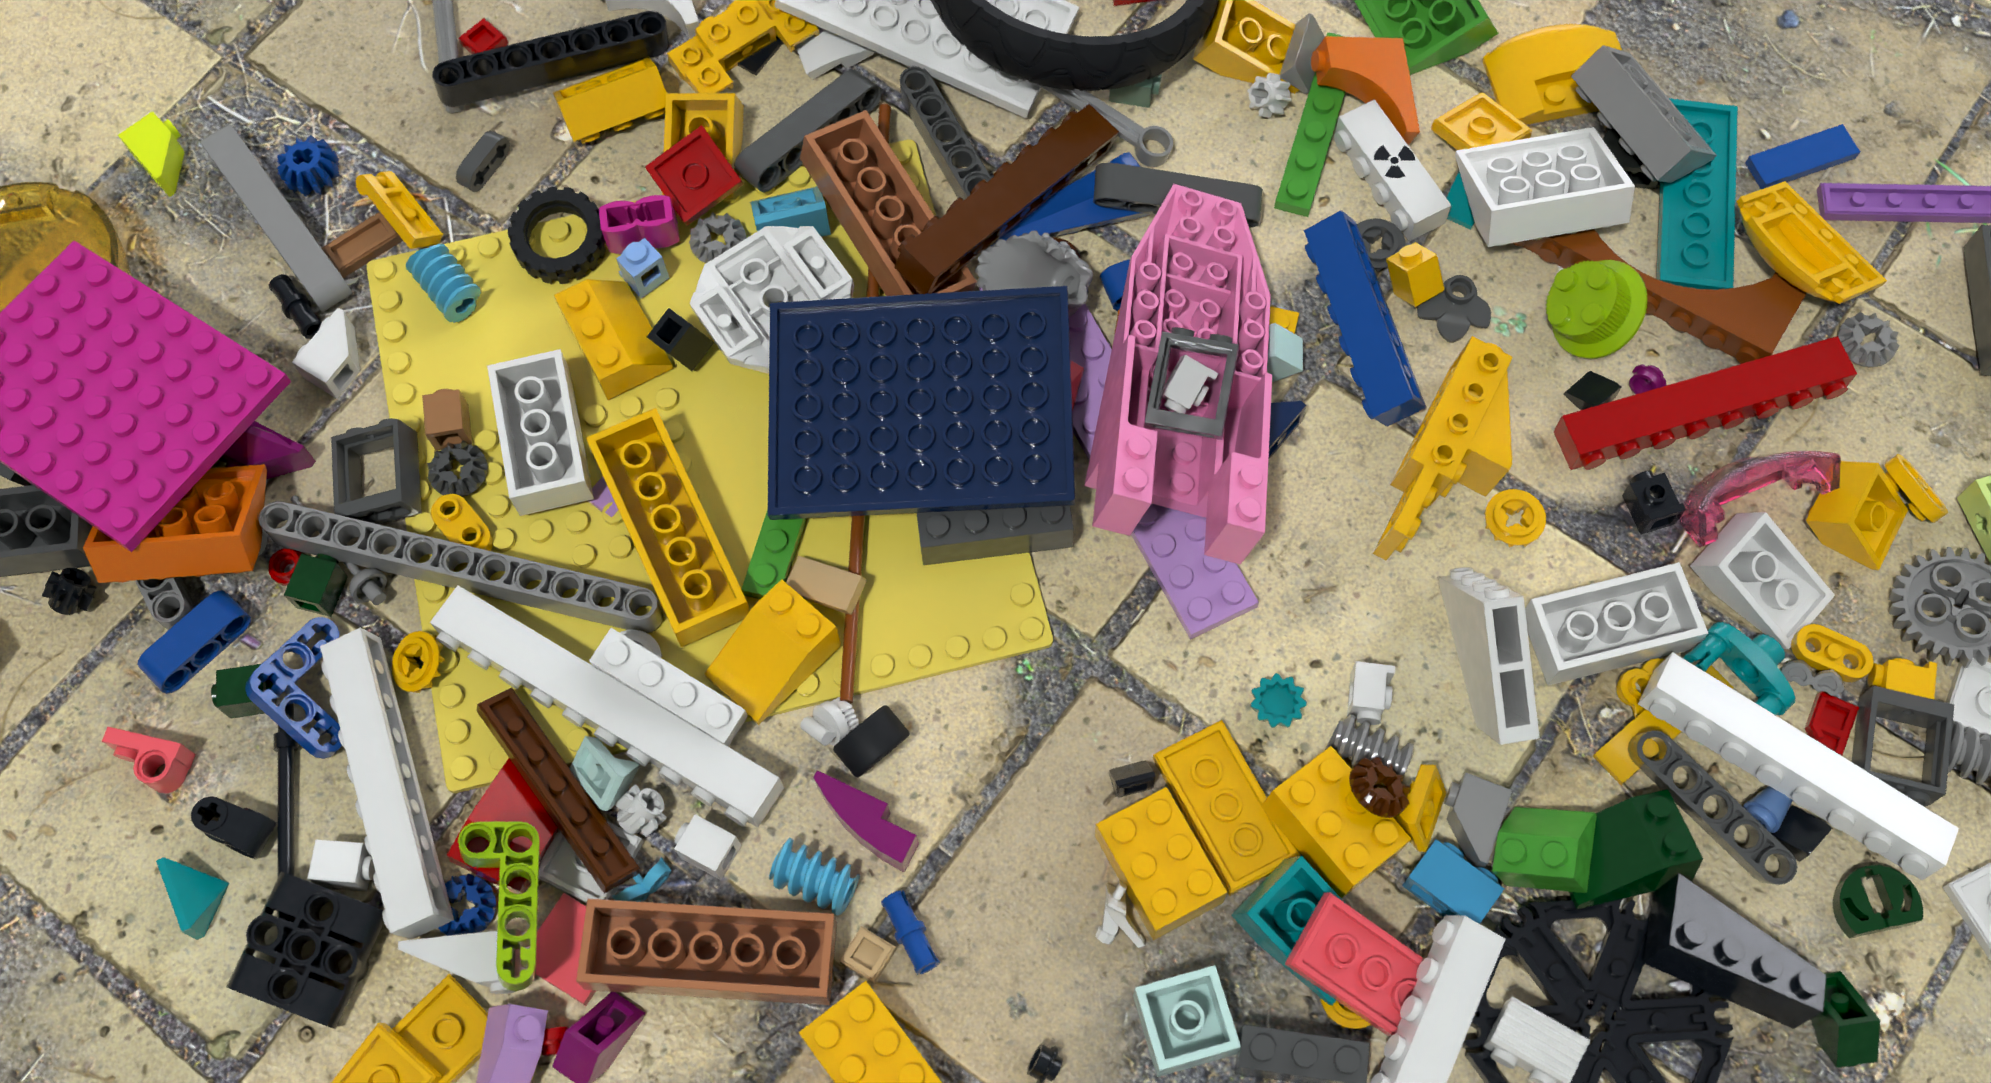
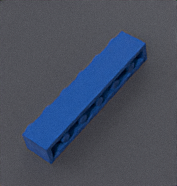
(1363, 319)

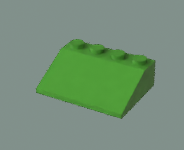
(1430, 28)

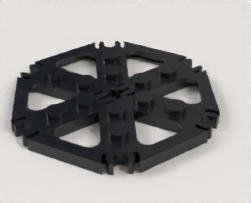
(1608, 986)

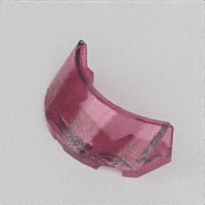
(1749, 475)

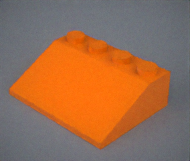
(203, 534)

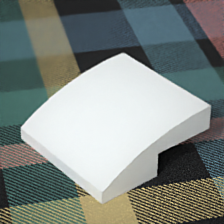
(828, 51)

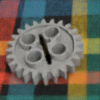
(1945, 633)

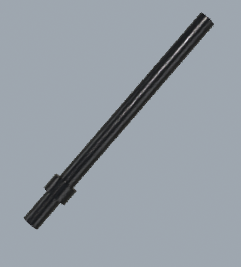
(285, 746)

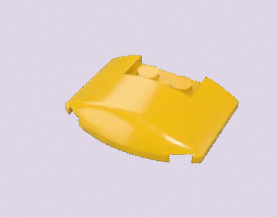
(1535, 70)
(1805, 246)

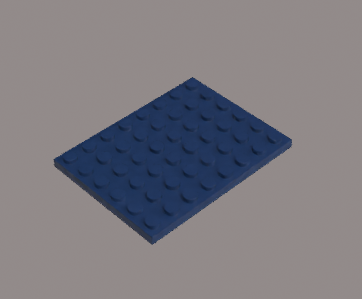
(920, 404)

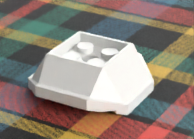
(764, 269)

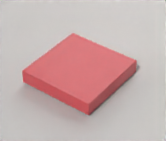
(560, 947)

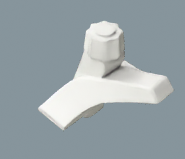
(1116, 915)

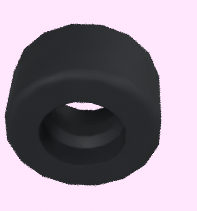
(871, 741)

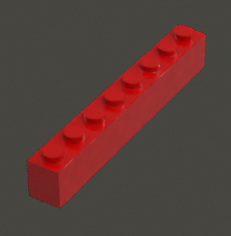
(1704, 403)

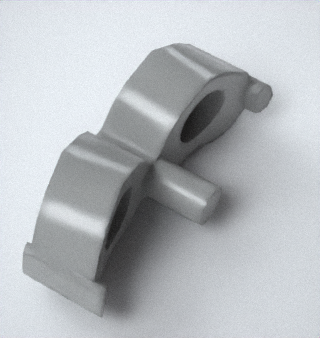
(1825, 680)

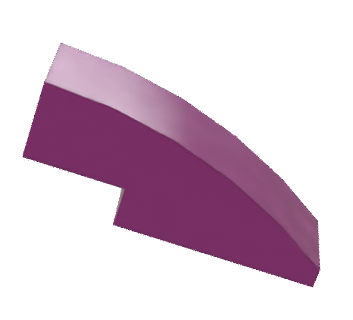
(867, 821)

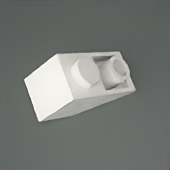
(330, 356)

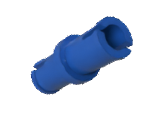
(910, 932)

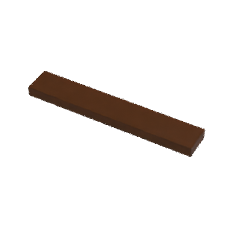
(558, 790)

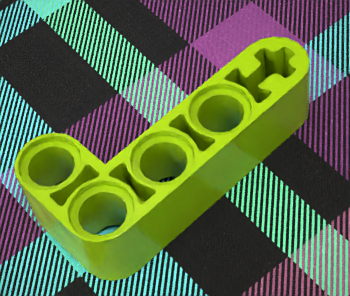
(510, 904)

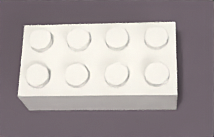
(539, 432)
(1614, 623)

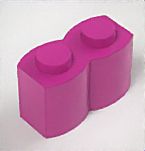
(631, 222)

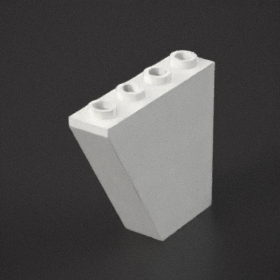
(1492, 653)

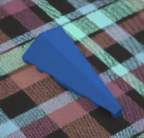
(1074, 209)

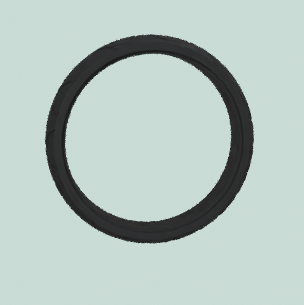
(1074, 60)

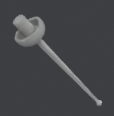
(366, 583)

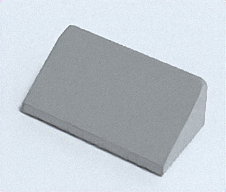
(1297, 62)

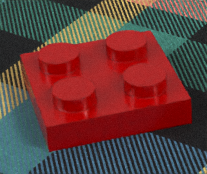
(694, 175)

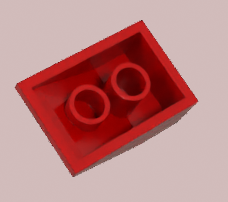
(507, 801)

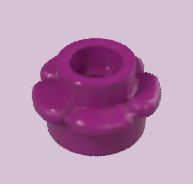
(1646, 378)

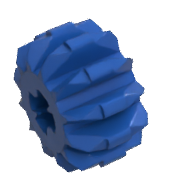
(308, 165)

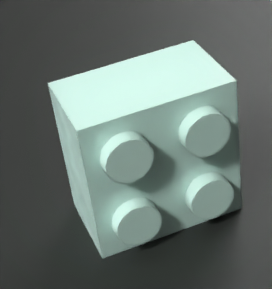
(1186, 1021)

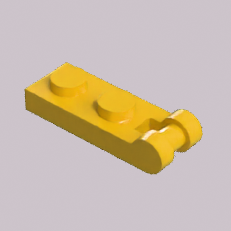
(399, 209)

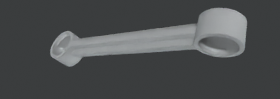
(1128, 129)

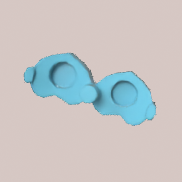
(652, 881)

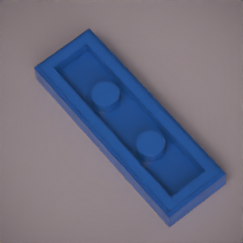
(1802, 157)

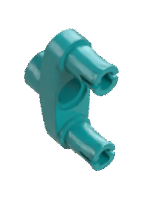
(1751, 661)

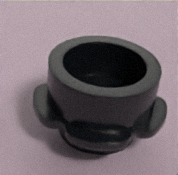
(1044, 1063)

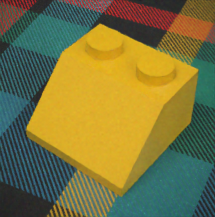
(1859, 515)

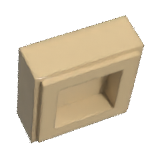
(868, 955)

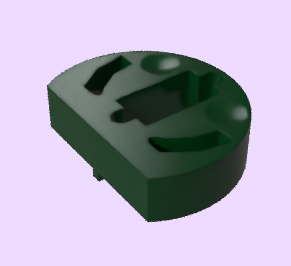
(1853, 905)

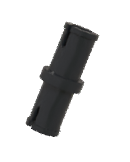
(295, 305)

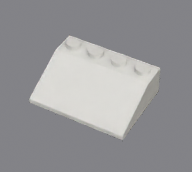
(1544, 186)

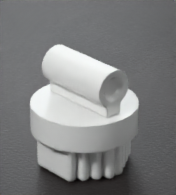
(830, 721)

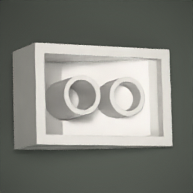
(1763, 577)

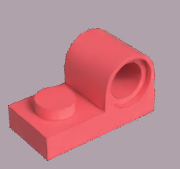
(148, 755)

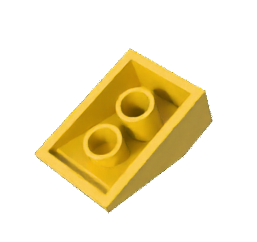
(1245, 41)
(717, 112)
(773, 652)

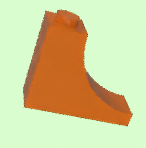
(1370, 71)

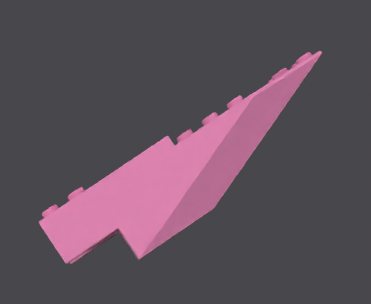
(1205, 271)

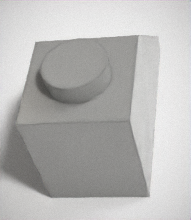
(1476, 816)

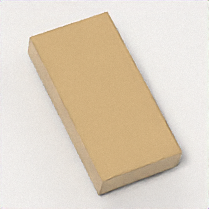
(826, 584)

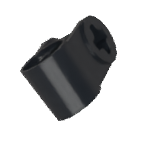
(236, 828)

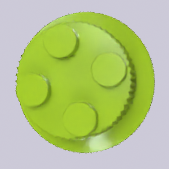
(1596, 307)

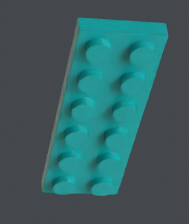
(1699, 208)

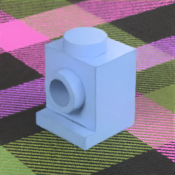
(636, 261)

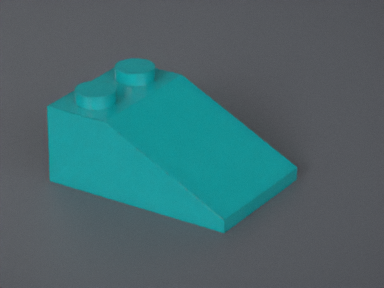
(1281, 909)

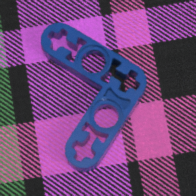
(284, 681)

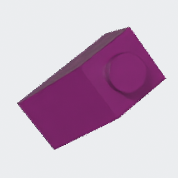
(597, 1039)

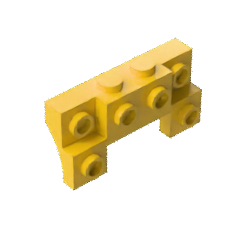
(733, 37)

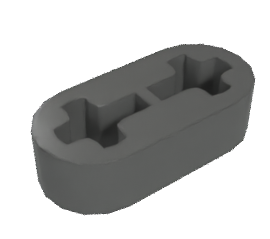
(482, 161)

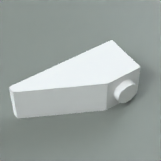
(466, 956)

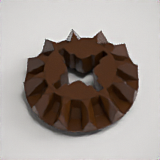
(1379, 801)

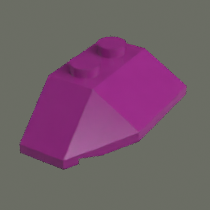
(264, 446)

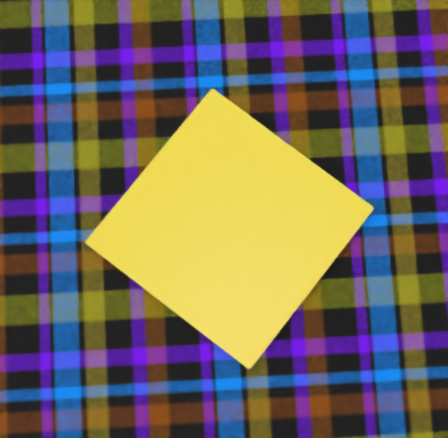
(911, 614)

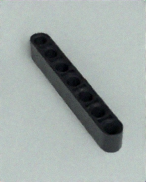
(550, 58)

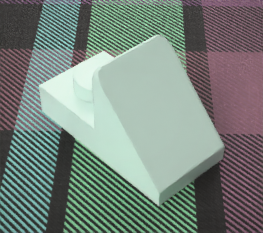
(601, 774)

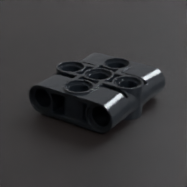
(312, 998)

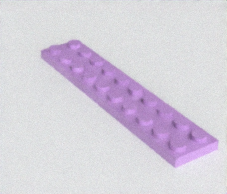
(1198, 586)

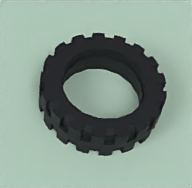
(538, 208)

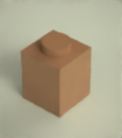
(446, 418)

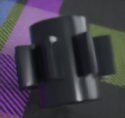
(69, 591)

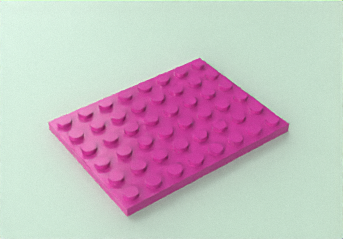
(119, 394)

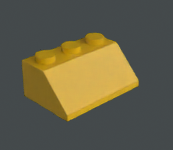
(612, 100)
(612, 334)

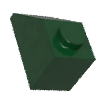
(1847, 1026)

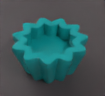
(1278, 701)

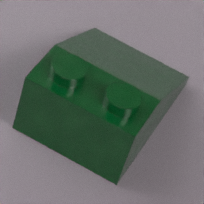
(1638, 849)

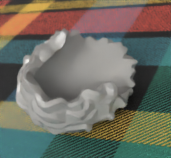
(1033, 263)

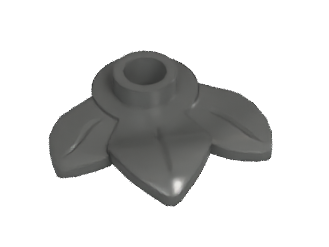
(1456, 313)

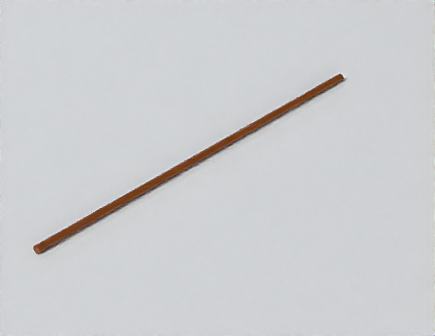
(858, 522)

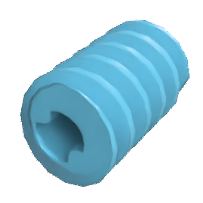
(444, 281)
(813, 878)

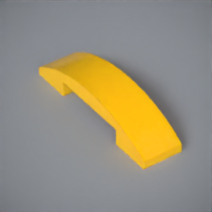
(1615, 754)

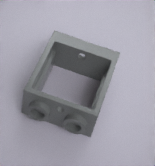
(1189, 424)
(346, 470)
(1916, 711)

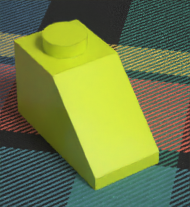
(156, 149)

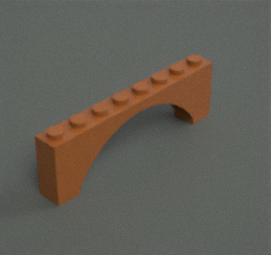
(1735, 320)

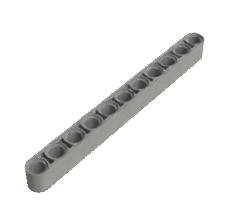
(447, 555)

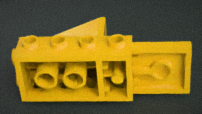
(1459, 441)

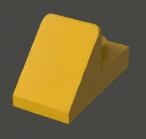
(1425, 801)

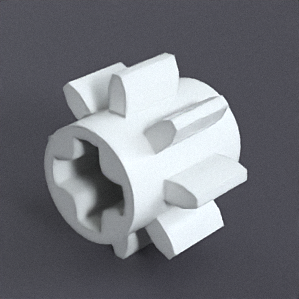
(1269, 95)
(640, 810)

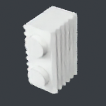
(1535, 1043)

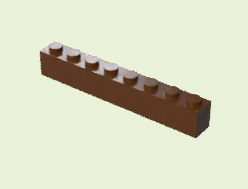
(1004, 200)

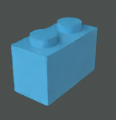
(1453, 884)

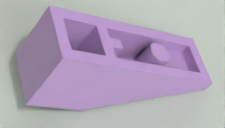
(511, 1044)

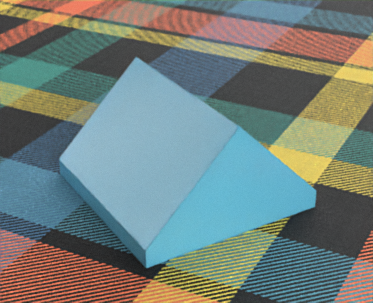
(793, 210)

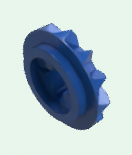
(478, 893)

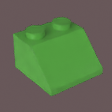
(1545, 849)

